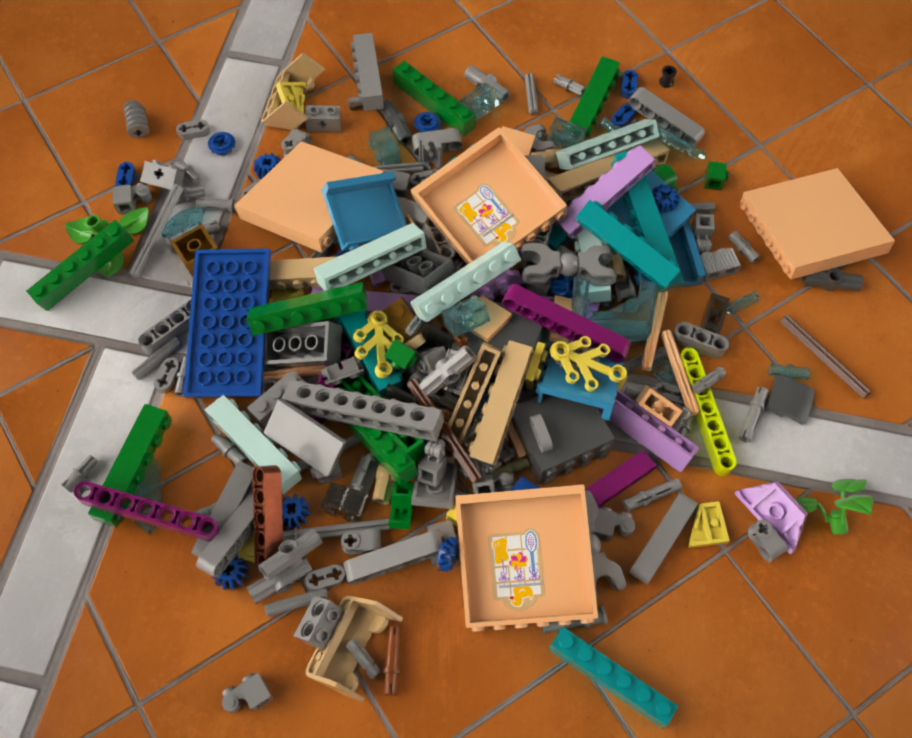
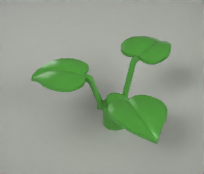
(82, 230)
(856, 502)

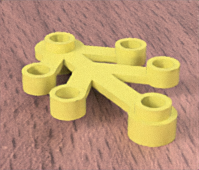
(378, 322)
(584, 362)

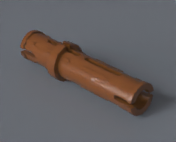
(392, 658)

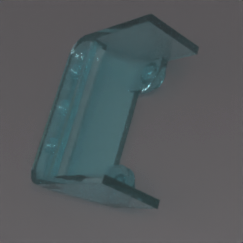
(632, 323)

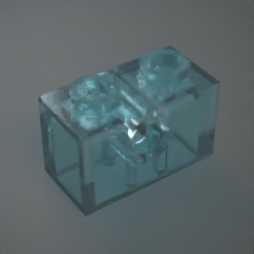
(481, 100)
(565, 133)
(385, 147)
(465, 316)

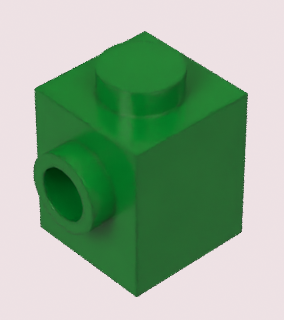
(715, 175)
(401, 355)

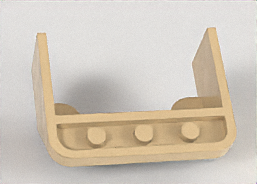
(284, 114)
(335, 663)

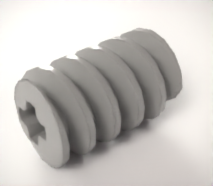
(136, 119)

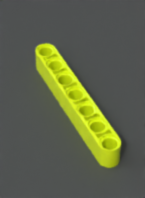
(712, 418)

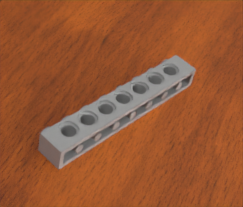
(347, 408)

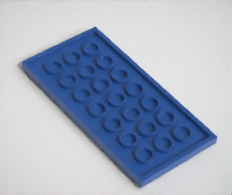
(220, 346)

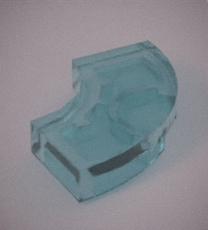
(183, 221)

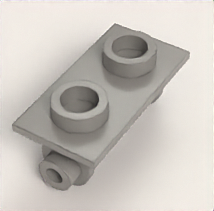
(350, 370)
(505, 455)
(365, 474)

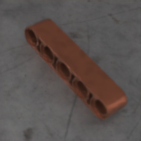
(267, 512)

